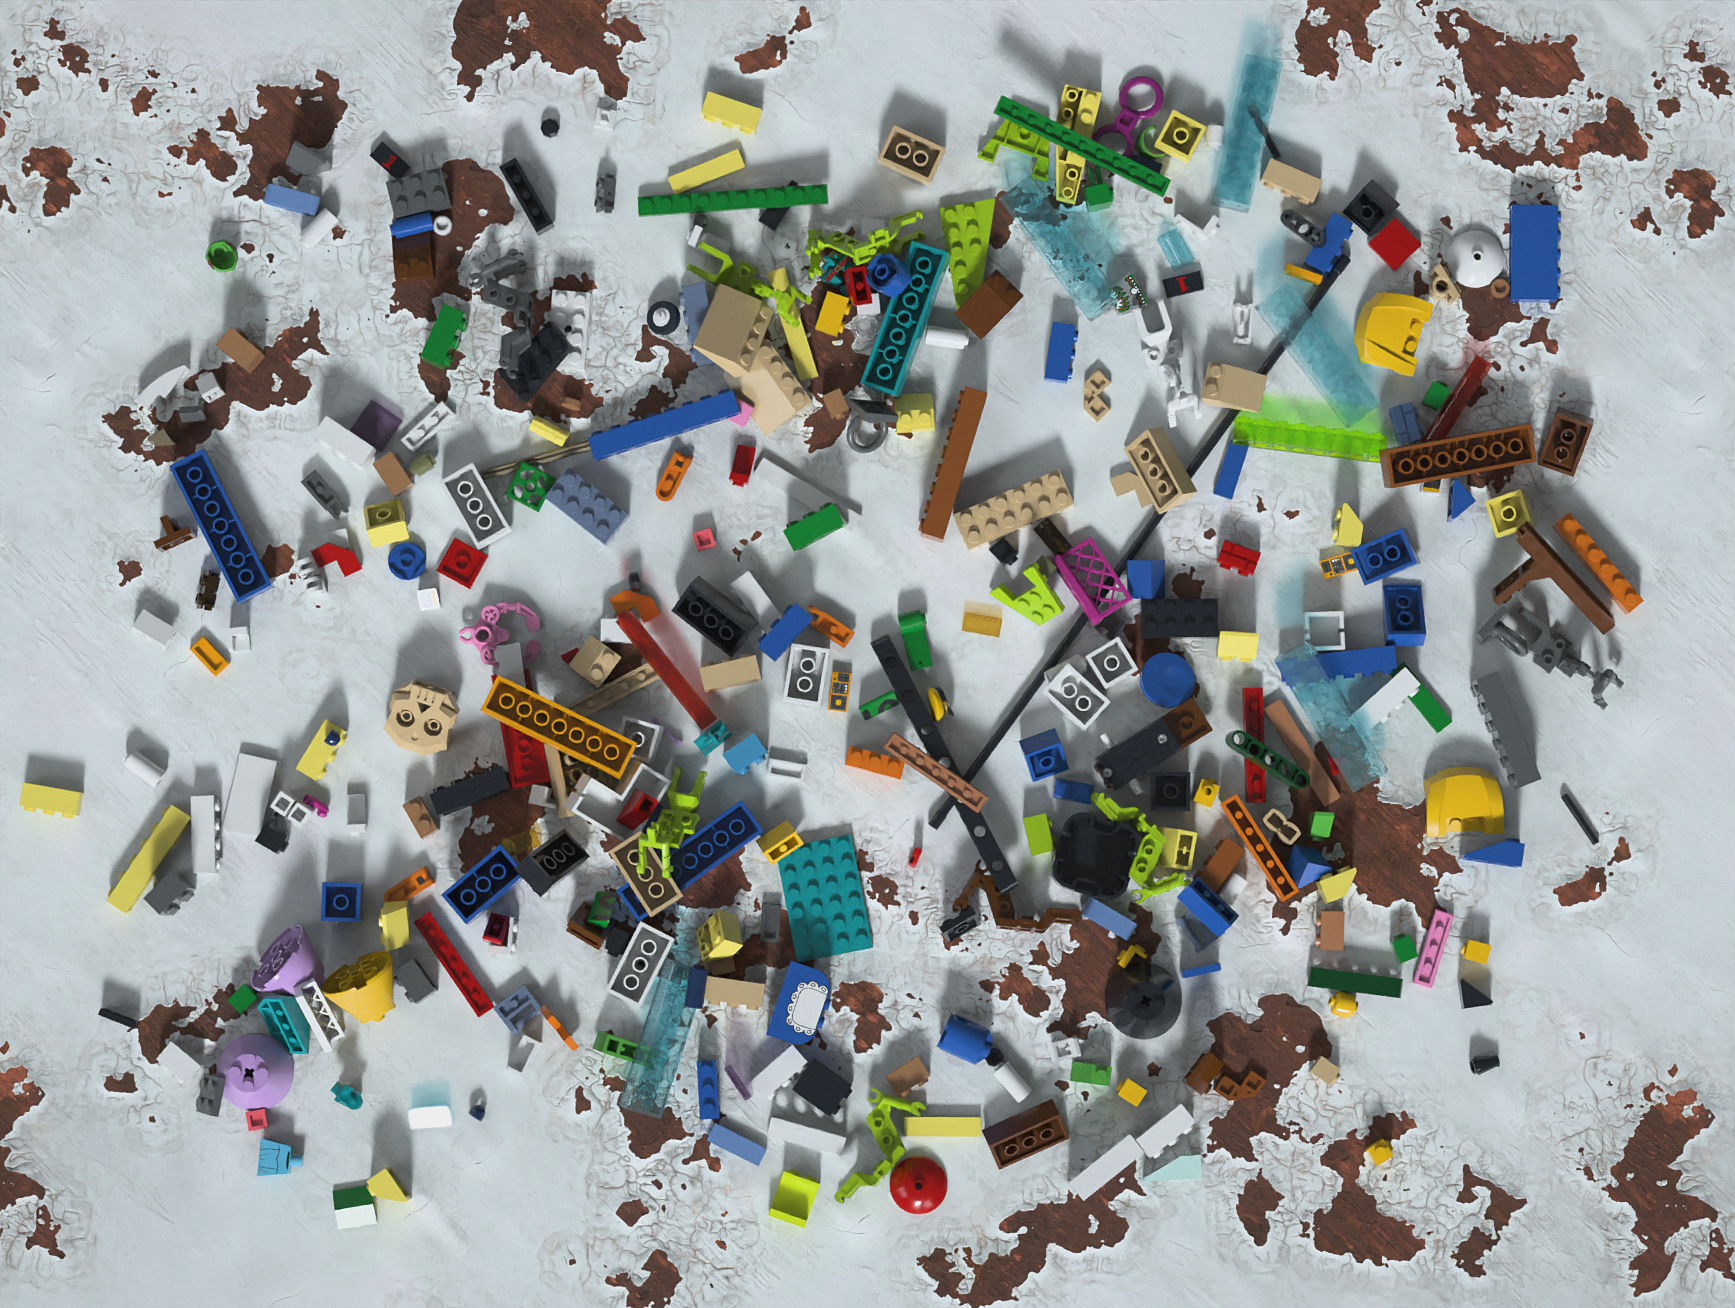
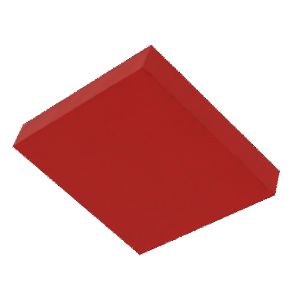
(1394, 244)
(462, 563)

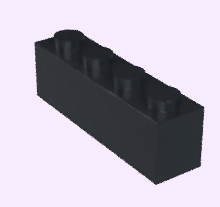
(526, 196)

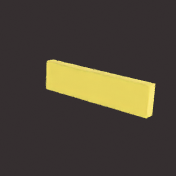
(706, 172)
(942, 1126)

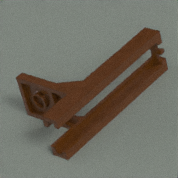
(1548, 564)

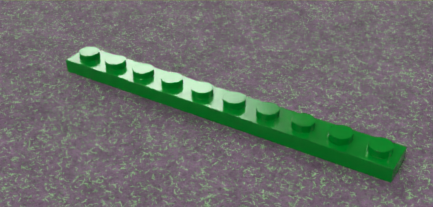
(1081, 146)
(733, 200)

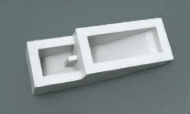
(163, 386)

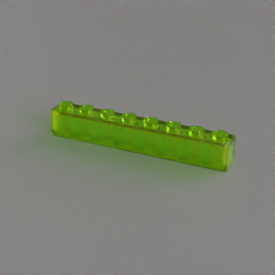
(1308, 439)

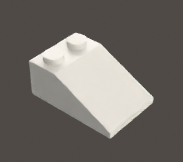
(1076, 697)

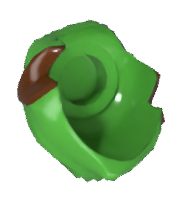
(222, 256)

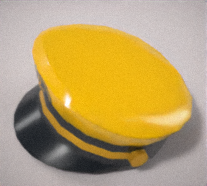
(938, 703)

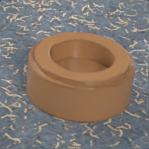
(1499, 288)
(571, 403)

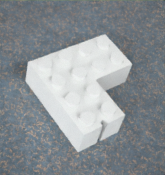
(602, 805)

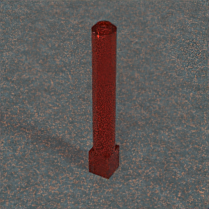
(1458, 399)
(665, 669)

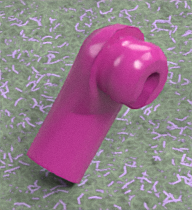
(317, 804)

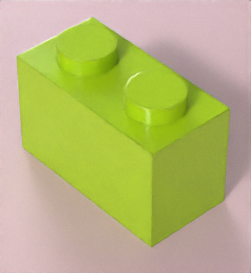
(1039, 834)

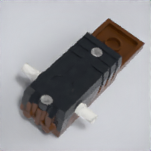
(1150, 746)

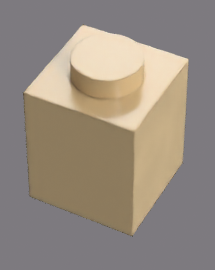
(1325, 1070)

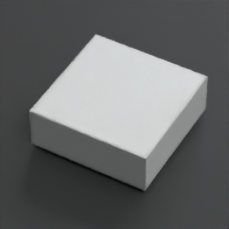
(339, 538)

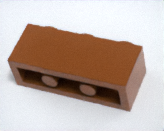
(1220, 864)

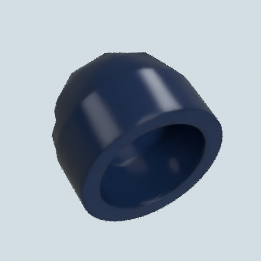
(332, 738)
(477, 1112)

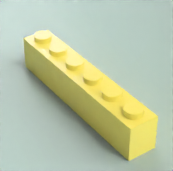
(150, 859)

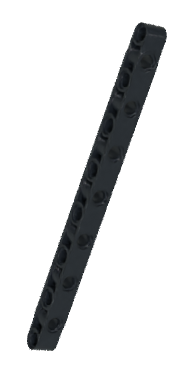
(938, 750)

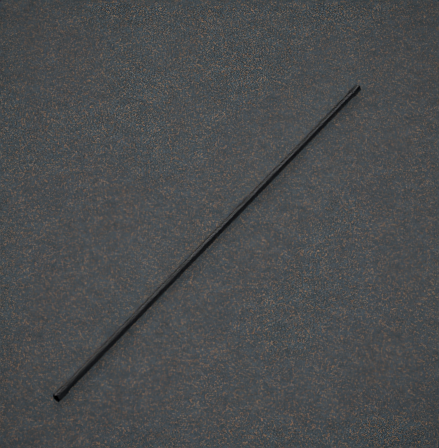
(941, 814)

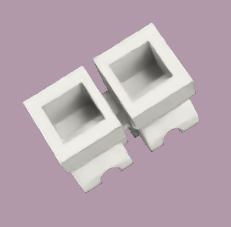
(308, 571)
(299, 812)

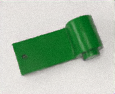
(915, 639)

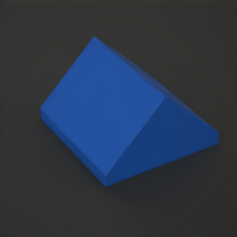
(1458, 500)
(1146, 579)
(1306, 865)

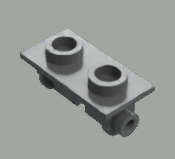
(605, 184)

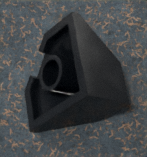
(274, 834)

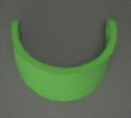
(1141, 149)

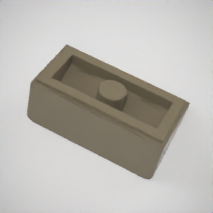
(161, 438)

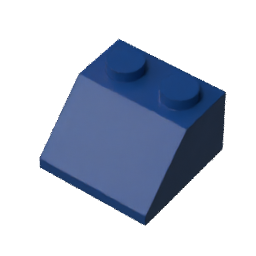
(1044, 754)

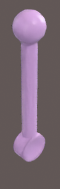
(655, 720)

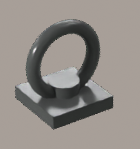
(871, 412)
(1497, 629)

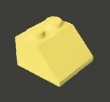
(915, 413)
(1509, 512)
(386, 522)
(1237, 645)
(387, 1186)

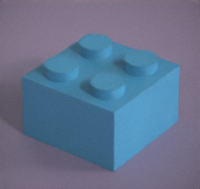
(745, 755)

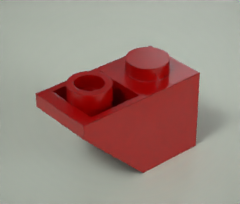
(637, 809)

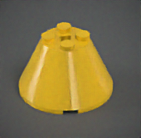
(363, 987)

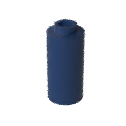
(696, 986)

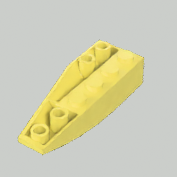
(1078, 113)

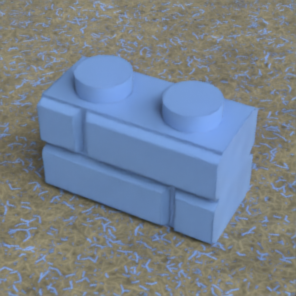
(1405, 423)

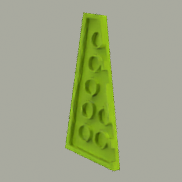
(967, 241)

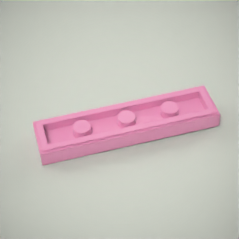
(1433, 948)

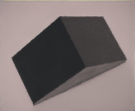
(1470, 996)

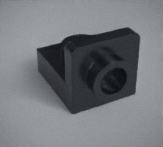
(1004, 552)

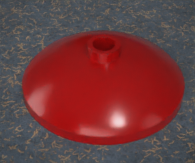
(916, 1170)

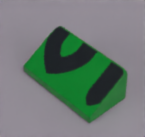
(878, 705)
(602, 908)

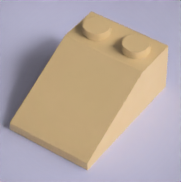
(1233, 387)

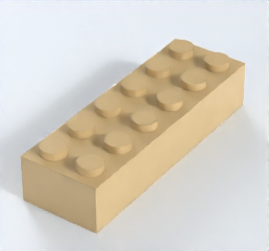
(1013, 510)

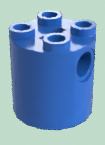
(965, 1039)

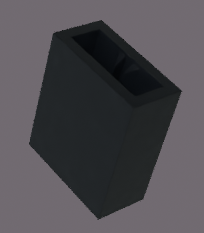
(823, 1087)

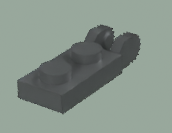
(323, 493)

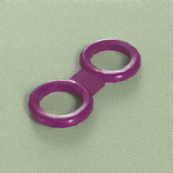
(1128, 117)

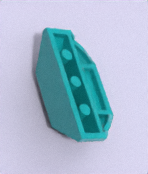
(286, 1022)

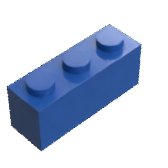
(1336, 231)
(1060, 352)
(784, 631)
(1208, 906)
(708, 1089)

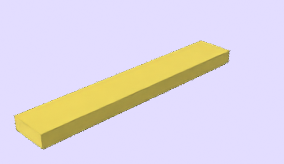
(795, 336)

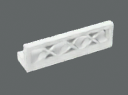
(313, 1019)
(806, 1136)

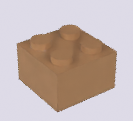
(237, 347)

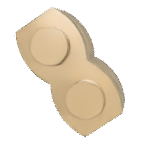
(1285, 830)

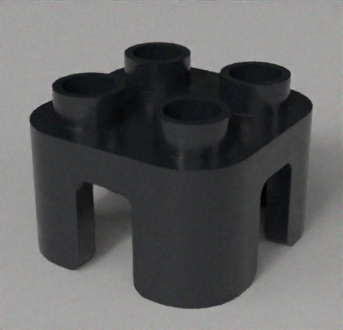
(1094, 856)

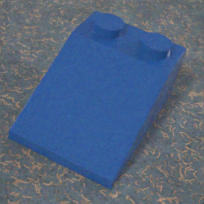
(1385, 556)
(1403, 615)
(1504, 853)

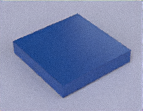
(1200, 970)

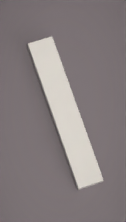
(801, 491)

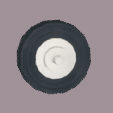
(663, 317)

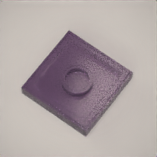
(376, 425)
(735, 1078)

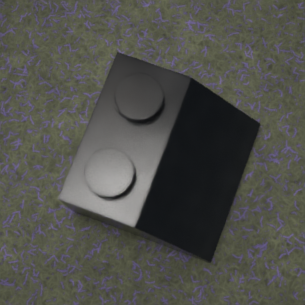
(1371, 208)

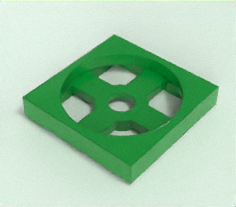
(549, 480)

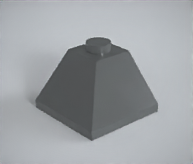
(305, 161)

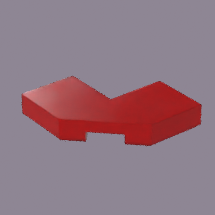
(330, 552)

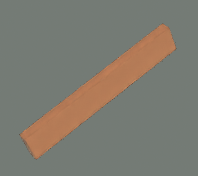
(1302, 752)
(936, 772)

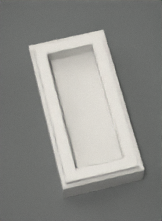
(786, 770)

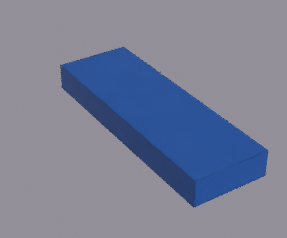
(1230, 471)

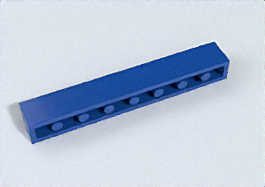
(664, 425)

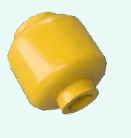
(1343, 1004)

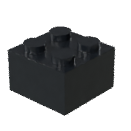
(1170, 791)

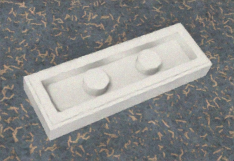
(428, 427)

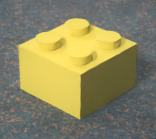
(1180, 136)

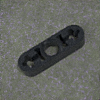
(1302, 221)

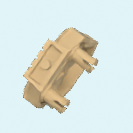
(417, 732)

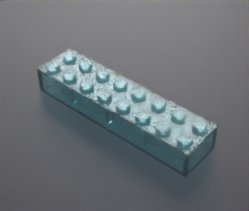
(1246, 133)
(1060, 248)
(1317, 355)
(1330, 715)
(660, 1043)

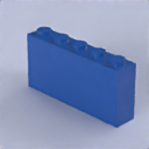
(1534, 253)

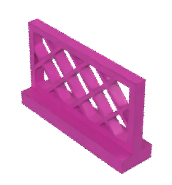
(1079, 592)

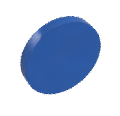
(1167, 680)

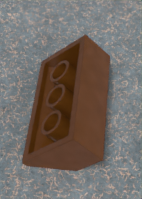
(1025, 1134)

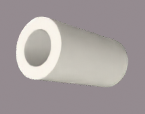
(317, 228)
(947, 337)
(1077, 662)
(144, 768)
(1232, 888)
(1012, 1081)

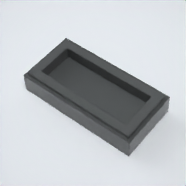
(770, 922)

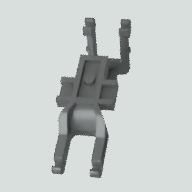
(510, 299)
(1553, 653)

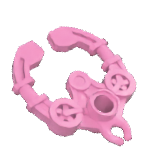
(498, 635)

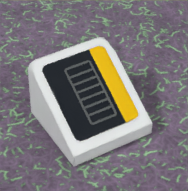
(1432, 487)
(428, 599)

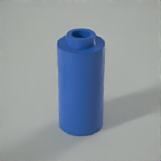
(411, 225)

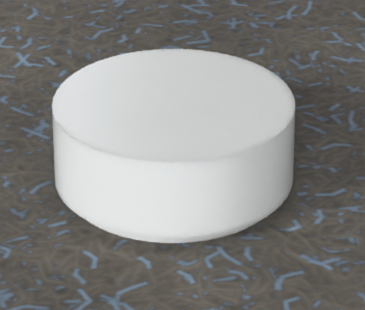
(442, 225)

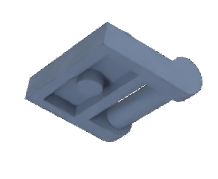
(1205, 931)
(516, 1003)

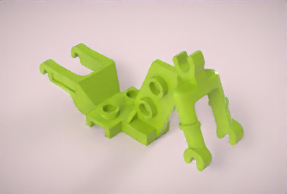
(880, 242)
(743, 280)
(672, 823)
(1148, 852)
(887, 1139)

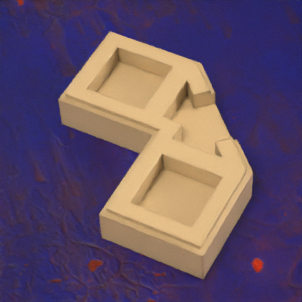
(1092, 402)
(1129, 482)

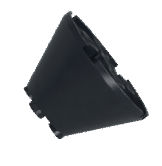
(1126, 992)

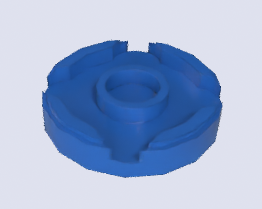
(407, 561)

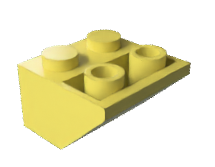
(1348, 528)
(1178, 849)
(1336, 886)
(395, 925)
(719, 936)

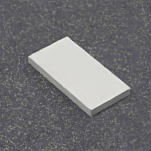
(250, 794)

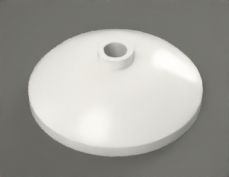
(1466, 268)

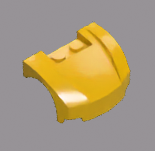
(1391, 331)
(1463, 801)

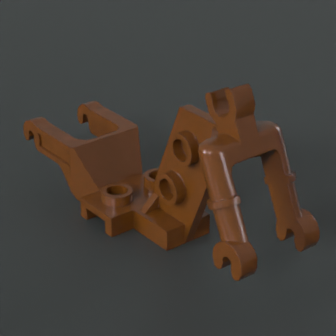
(1003, 908)

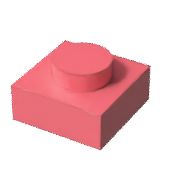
(704, 539)
(257, 1119)

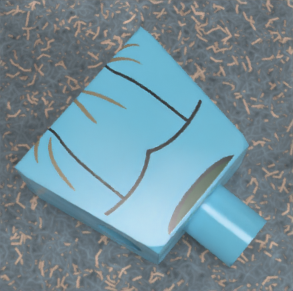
(276, 1158)

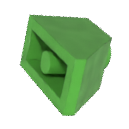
(1091, 1073)

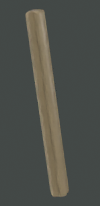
(537, 459)

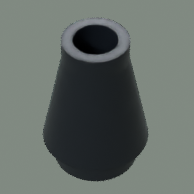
(1482, 1064)

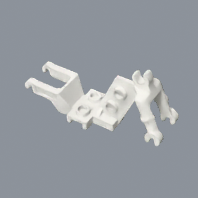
(1163, 356)

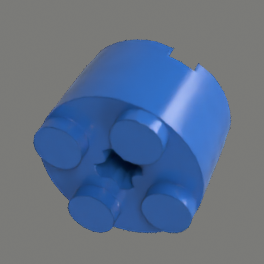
(888, 274)

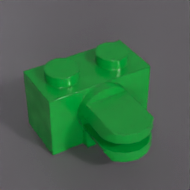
(1098, 195)

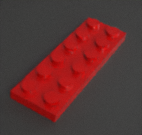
(524, 753)

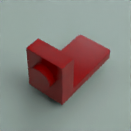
(742, 465)

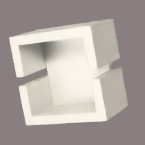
(1323, 630)

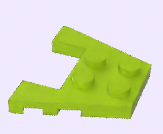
(1022, 141)
(1037, 602)

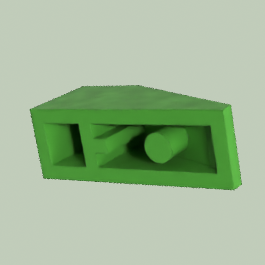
(1320, 825)
(615, 1046)

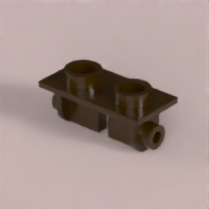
(1052, 537)
(204, 597)

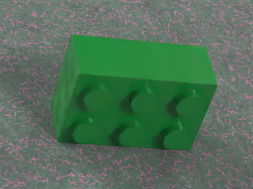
(445, 337)
(815, 526)

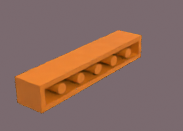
(1597, 563)
(1259, 848)

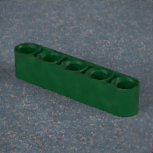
(1258, 758)
(1354, 982)

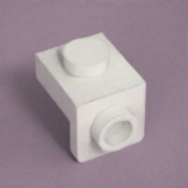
(1064, 1049)

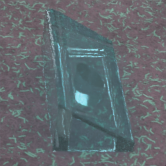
(1175, 250)
(430, 1116)

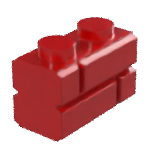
(1238, 558)

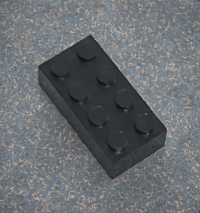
(715, 616)
(1178, 618)
(470, 791)
(552, 862)

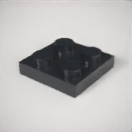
(959, 925)

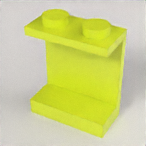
(794, 1198)

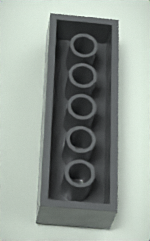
(1505, 730)

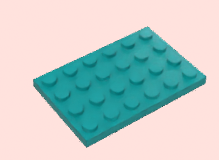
(824, 899)

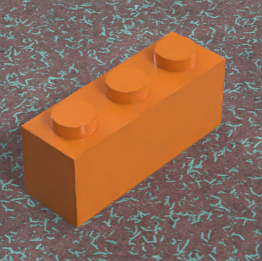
(874, 763)

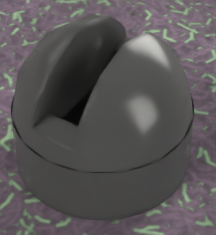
(700, 220)

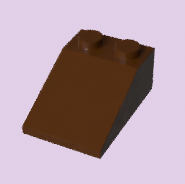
(413, 258)
(988, 304)
(1565, 441)
(1203, 1072)

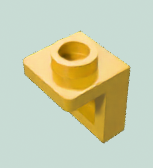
(1126, 955)

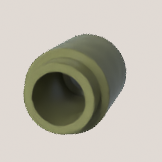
(422, 463)

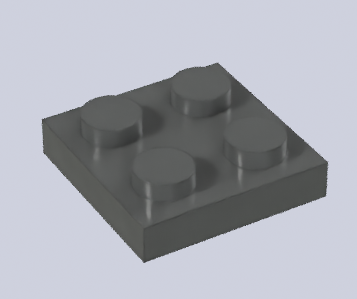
(210, 1094)

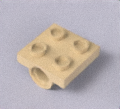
(1450, 292)

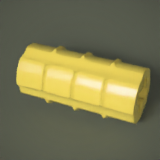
(549, 431)

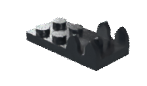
(538, 362)

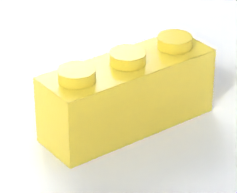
(731, 113)
(319, 753)
(51, 800)

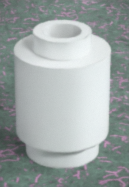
(1214, 136)

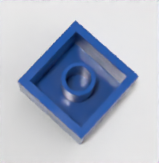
(342, 902)

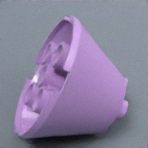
(288, 963)
(271, 1073)

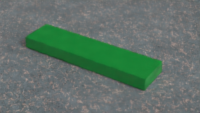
(1426, 704)

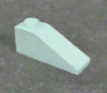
(1182, 1167)

